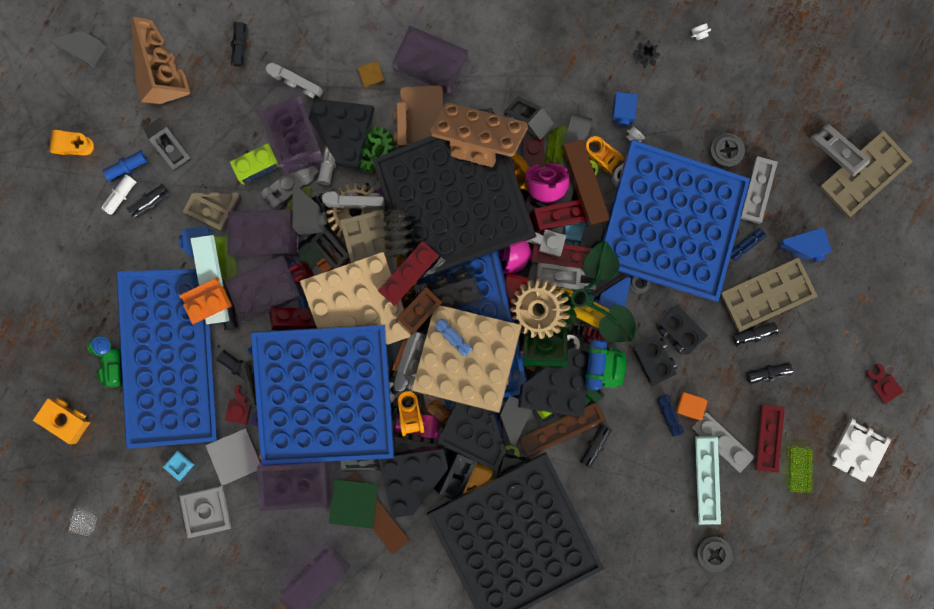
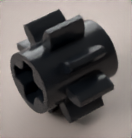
(645, 60)

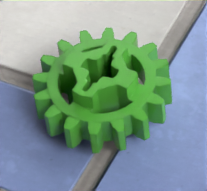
(376, 147)

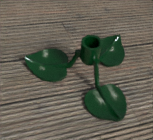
(619, 322)

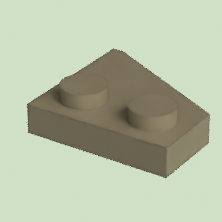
(211, 208)

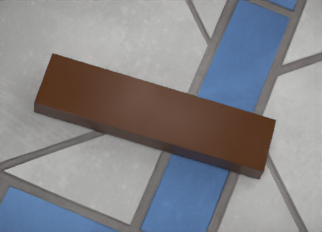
(585, 183)
(561, 430)
(384, 524)

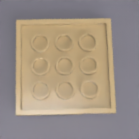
(352, 297)
(472, 379)

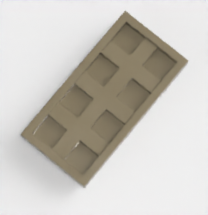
(854, 192)
(365, 237)
(768, 294)

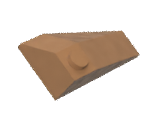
(155, 71)

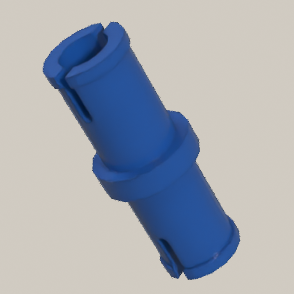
(124, 165)

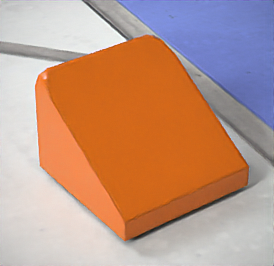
(691, 406)

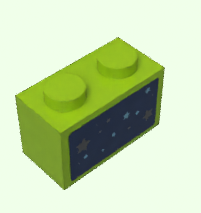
(255, 164)

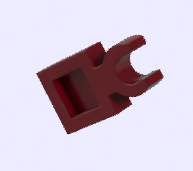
(301, 271)
(590, 334)
(885, 386)
(238, 410)

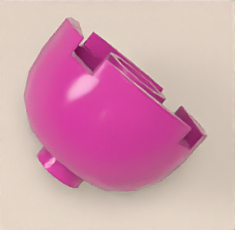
(547, 182)
(515, 257)

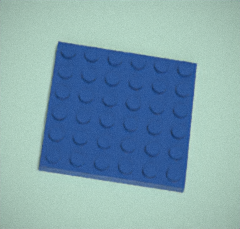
(675, 220)
(323, 394)

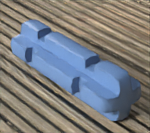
(453, 337)

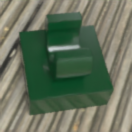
(595, 395)

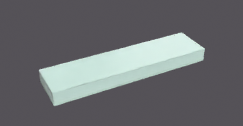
(208, 269)
(708, 480)

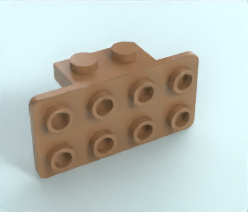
(416, 113)
(478, 134)

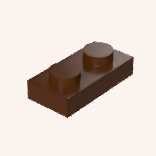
(418, 311)

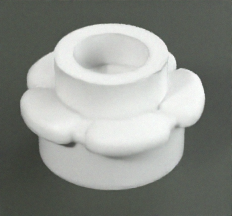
(700, 31)
(635, 135)

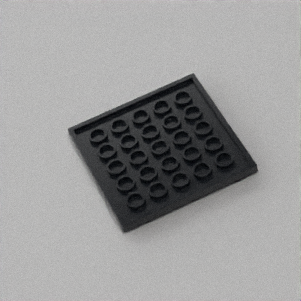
(453, 202)
(516, 538)

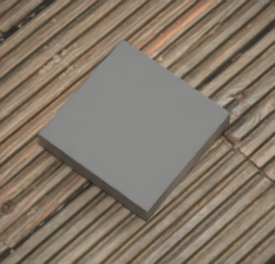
(234, 456)
(205, 511)

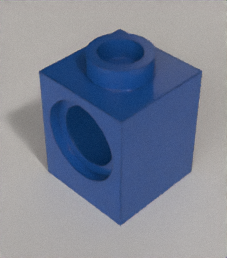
(624, 108)

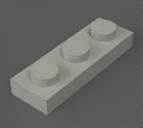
(759, 189)
(728, 446)

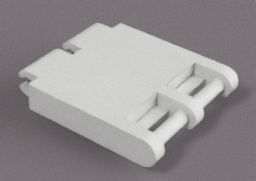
(859, 451)

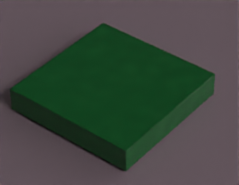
(545, 351)
(353, 503)

